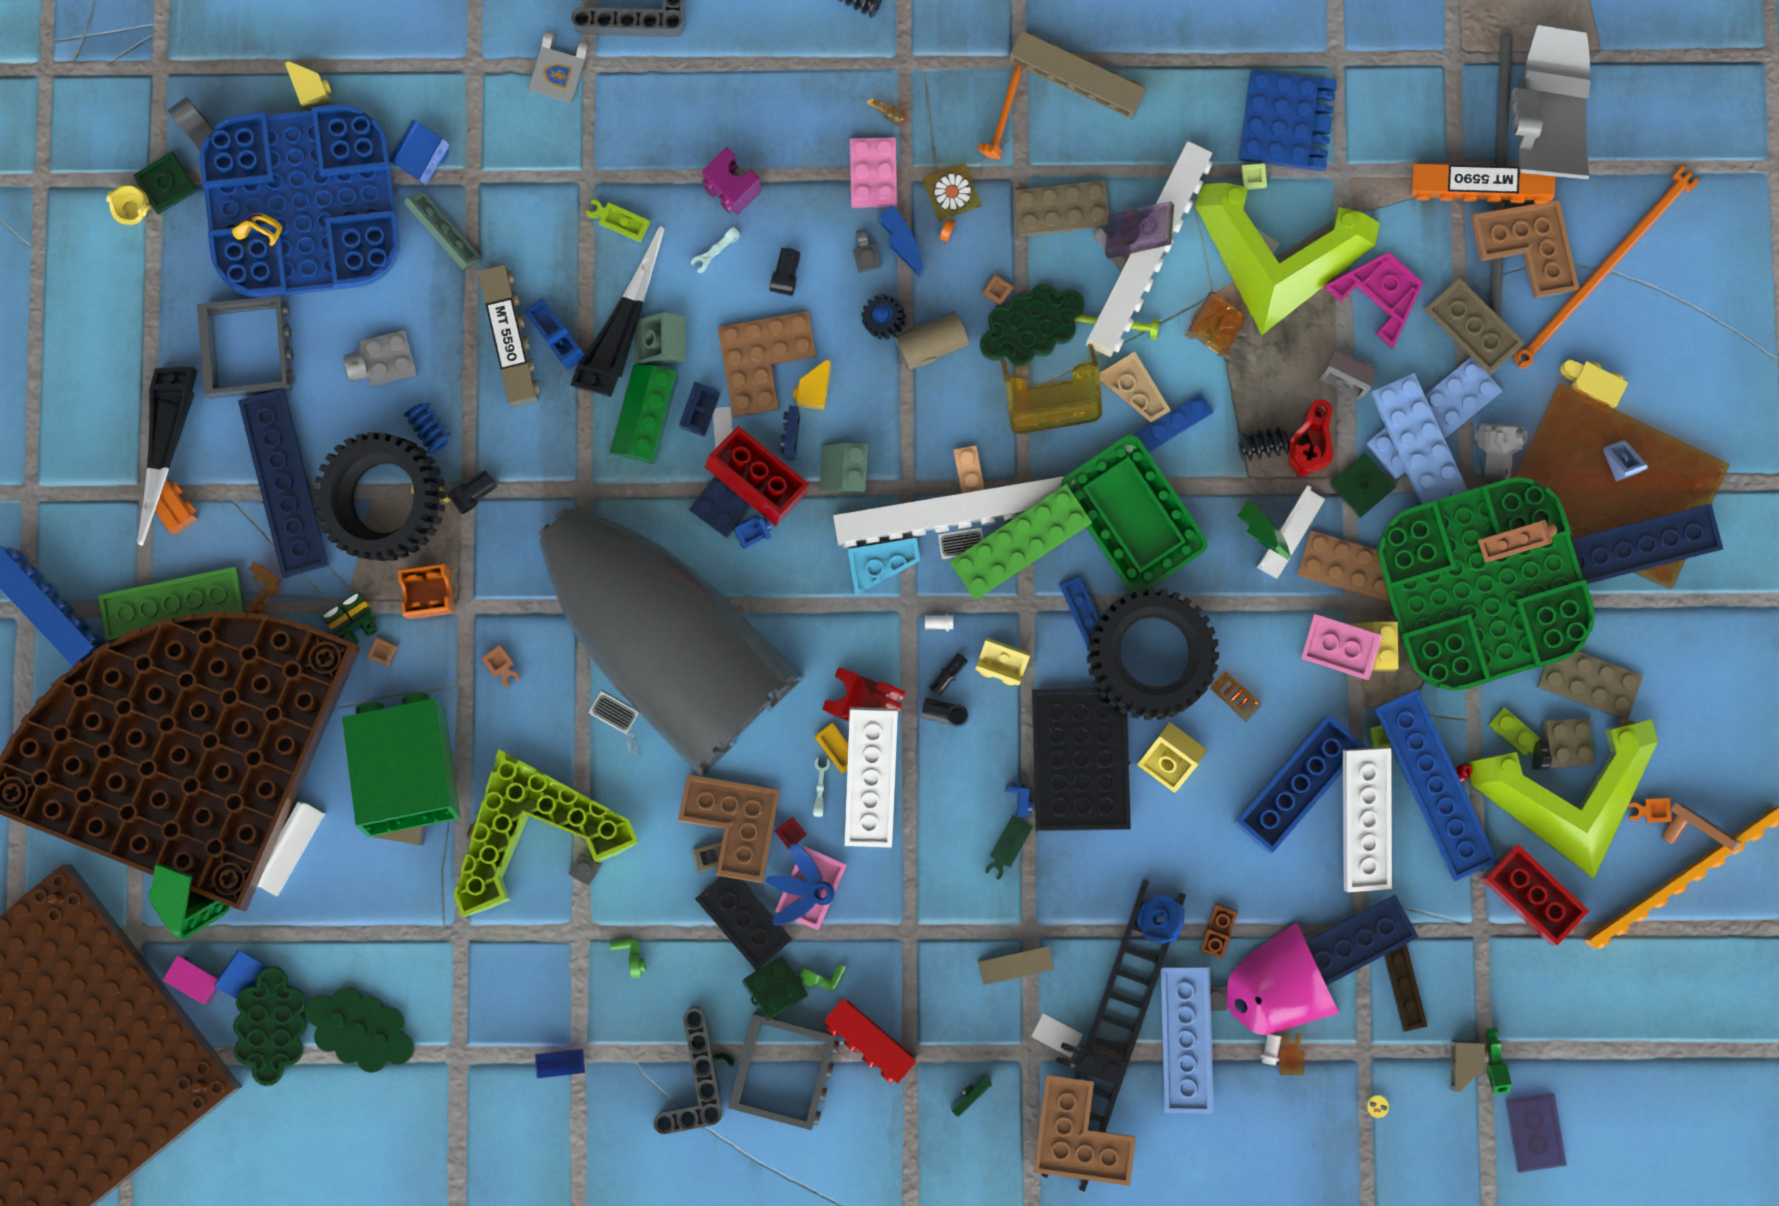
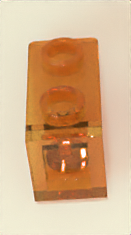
(270, 588)

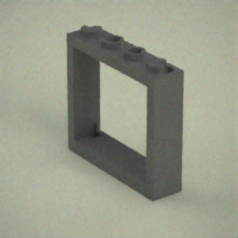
(208, 347)
(819, 1092)

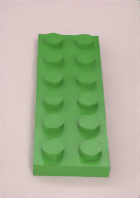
(1021, 542)
(173, 599)

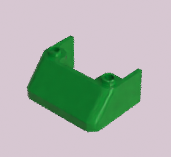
(180, 908)

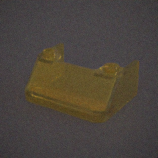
(1054, 403)

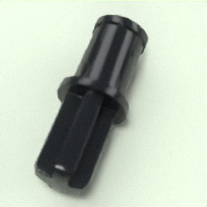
(948, 674)

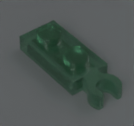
(1009, 844)

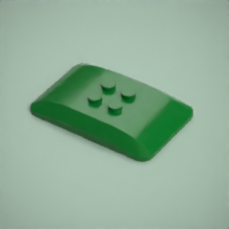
(1135, 514)

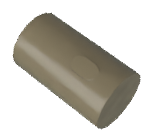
(931, 340)

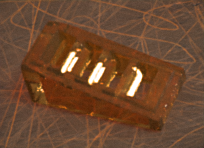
(1253, 708)

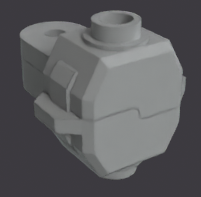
(1499, 443)

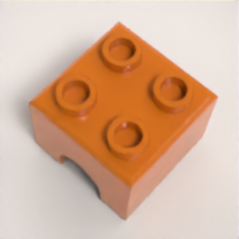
(426, 591)

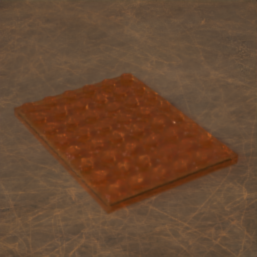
(1571, 462)

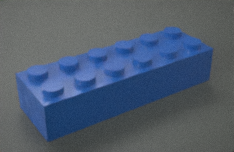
(44, 608)
(1297, 784)

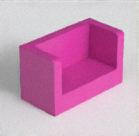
(191, 980)

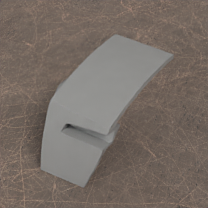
(1551, 103)

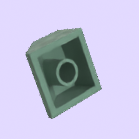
(660, 340)
(844, 468)

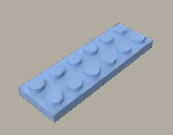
(1452, 405)
(1418, 440)
(1187, 1040)

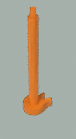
(993, 151)

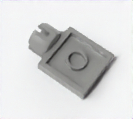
(381, 360)

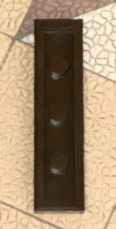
(1405, 989)

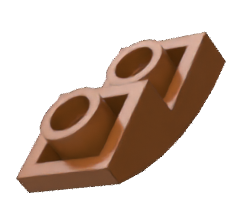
(1218, 930)

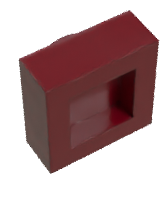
(790, 832)

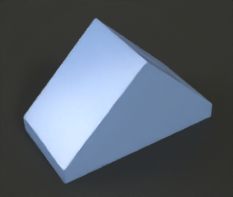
(1623, 460)

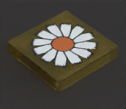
(951, 192)

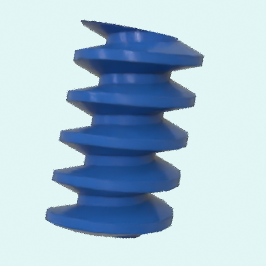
(427, 427)

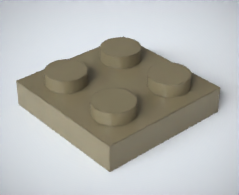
(1569, 742)

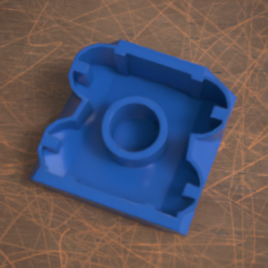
(420, 152)

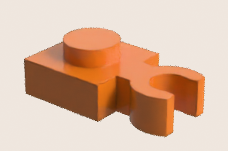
(1655, 810)

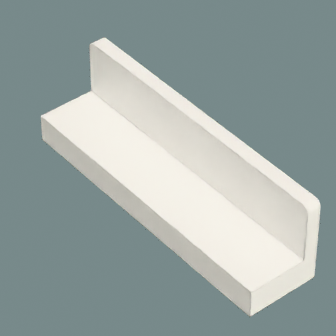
(1293, 530)
(290, 846)

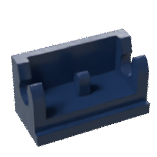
(699, 409)

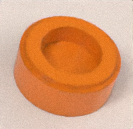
(947, 230)

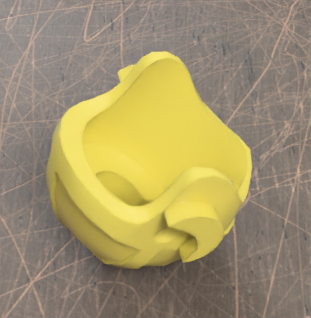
(128, 204)

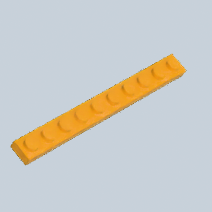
(1678, 883)

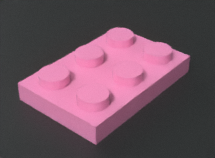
(873, 172)
(1342, 646)
(831, 872)

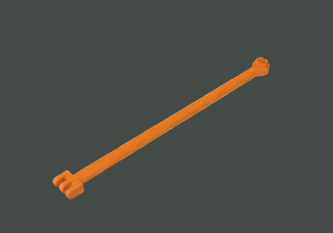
(1681, 183)

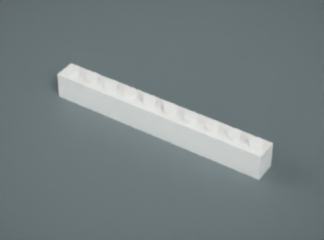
(1141, 265)
(941, 513)

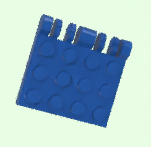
(1282, 120)

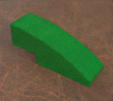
(1264, 530)

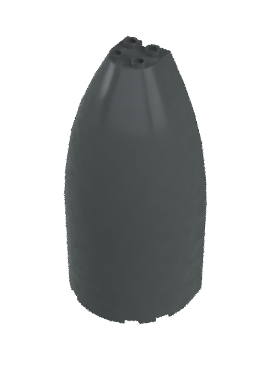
(663, 635)

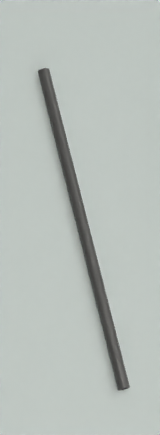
(1501, 157)

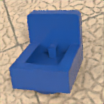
(752, 530)
(1024, 803)

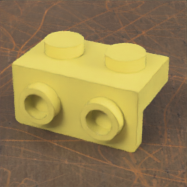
(1002, 662)

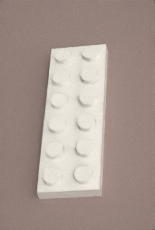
(871, 776)
(1367, 819)

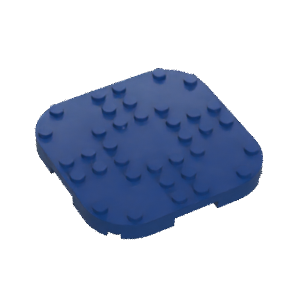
(321, 180)

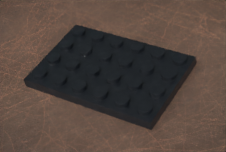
(1079, 761)

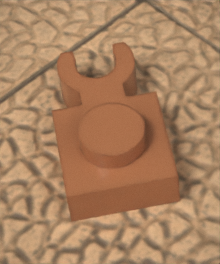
(499, 664)

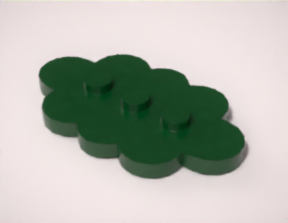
(1031, 325)
(269, 1025)
(359, 1029)

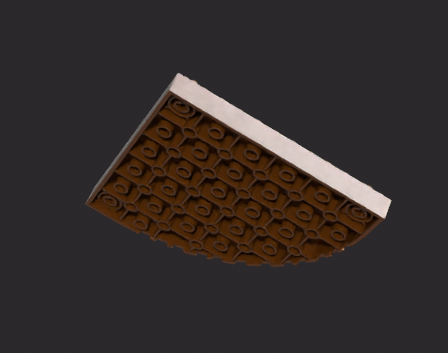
(180, 745)
(91, 1052)

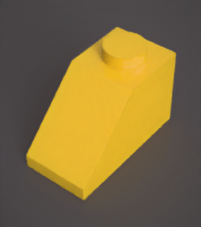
(813, 387)

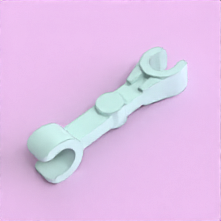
(730, 237)
(819, 805)

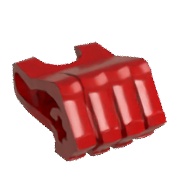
(1319, 435)
(863, 693)

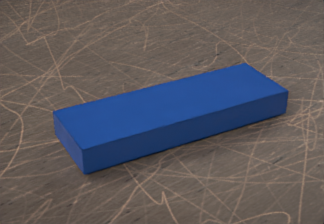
(1080, 606)

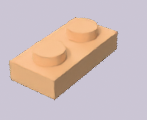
(968, 469)

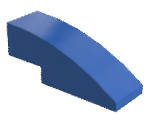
(901, 239)
(554, 333)

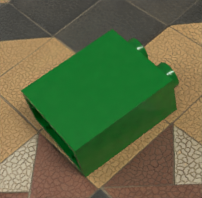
(400, 765)

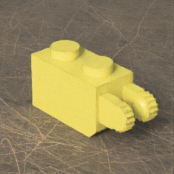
(1594, 381)

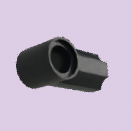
(784, 279)
(467, 495)
(942, 712)

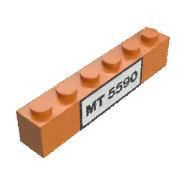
(1480, 182)

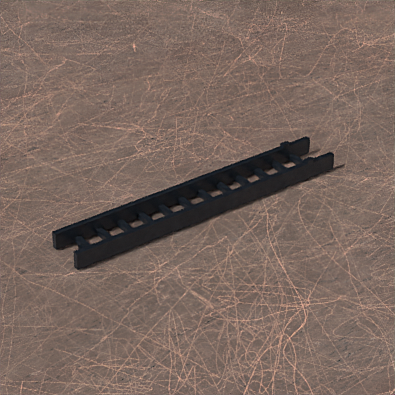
(1143, 1006)

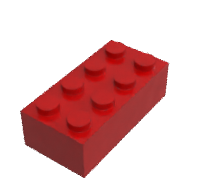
(756, 475)
(1534, 895)
(871, 1040)

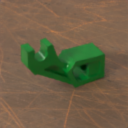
(1496, 1068)

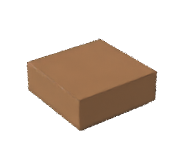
(997, 290)
(382, 651)

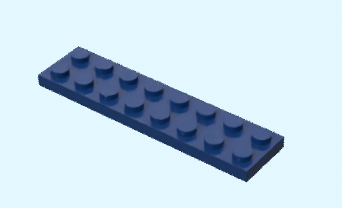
(1435, 785)

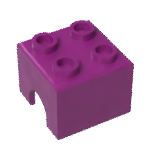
(733, 191)

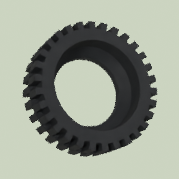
(338, 490)
(1126, 690)

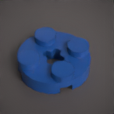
(1173, 923)

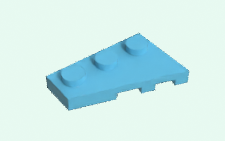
(880, 561)

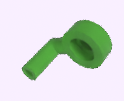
(636, 964)
(811, 978)

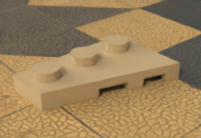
(1135, 386)

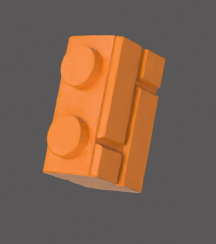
(173, 509)

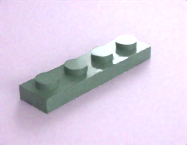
(442, 230)

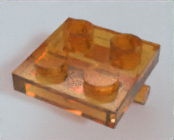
(1216, 324)

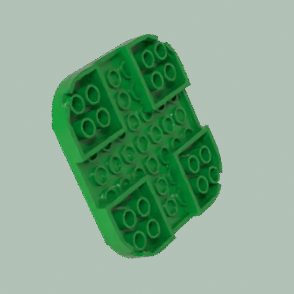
(1475, 618)

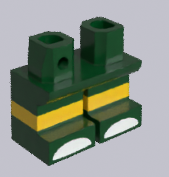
(360, 613)

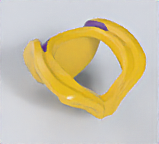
(243, 228)

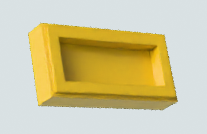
(835, 746)

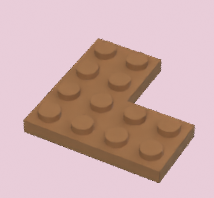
(1536, 233)
(750, 352)
(745, 815)
(1067, 1145)

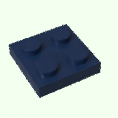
(791, 424)
(720, 507)

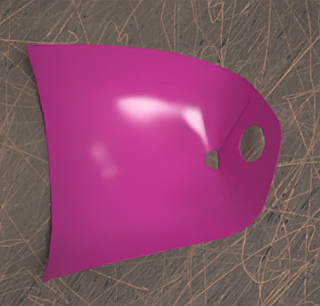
(1285, 980)

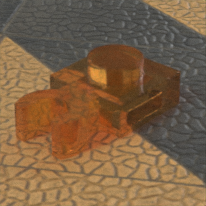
(1291, 1059)

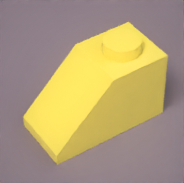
(309, 86)

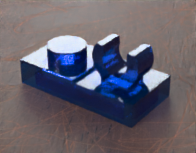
(559, 1063)

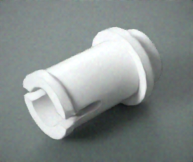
(939, 622)
(1271, 1049)

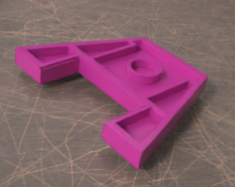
(1388, 286)

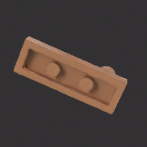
(1517, 540)
(1685, 815)

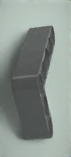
(640, 17)
(191, 121)
(700, 1078)

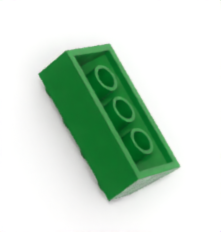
(644, 413)

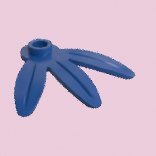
(810, 890)

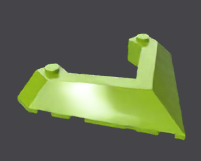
(1270, 287)
(513, 796)
(1580, 831)

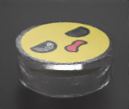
(1377, 1106)

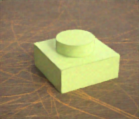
(1254, 176)

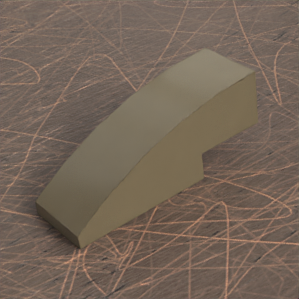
(1016, 965)

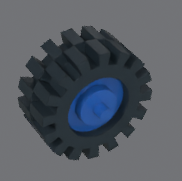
(883, 316)

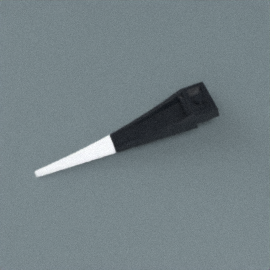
(608, 354)
(169, 405)

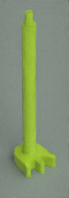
(1153, 328)

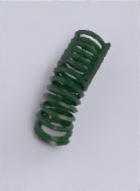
(730, 1061)

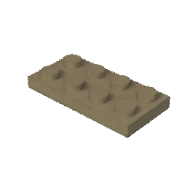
(1061, 208)
(1474, 326)
(1592, 683)

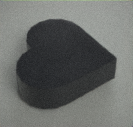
(1541, 757)

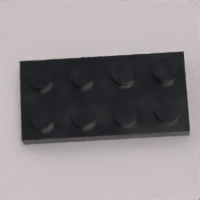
(743, 920)

